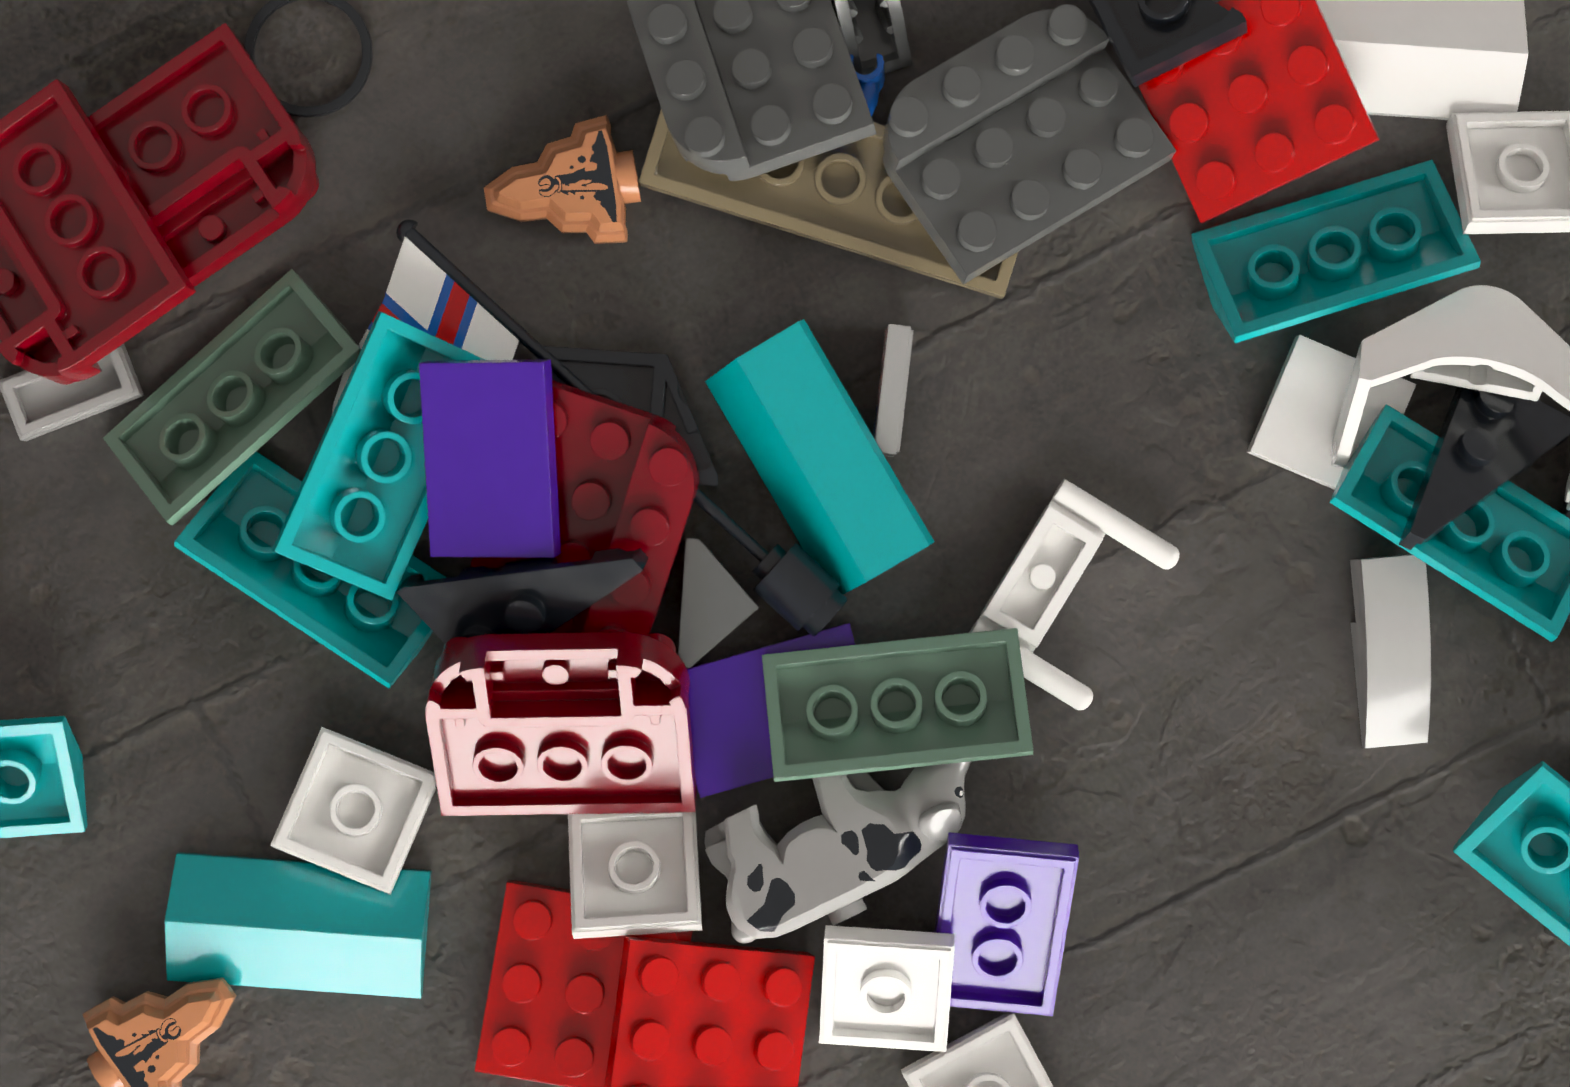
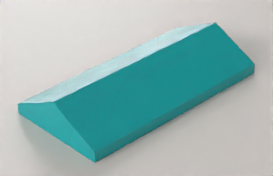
(1333, 251)
(818, 458)
(368, 478)
(235, 541)
(1502, 549)
(40, 778)
(1525, 845)
(295, 927)

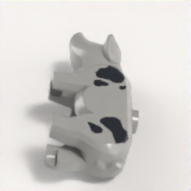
(837, 857)

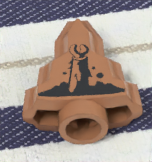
(574, 185)
(155, 1036)

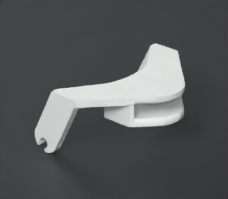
(1466, 340)

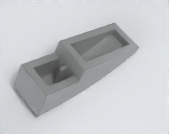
(1392, 649)

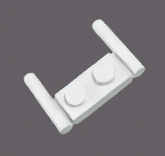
(1048, 572)

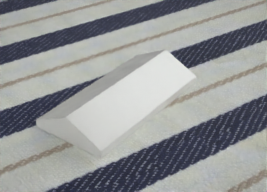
(1432, 54)

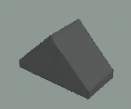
(872, 29)
(710, 603)

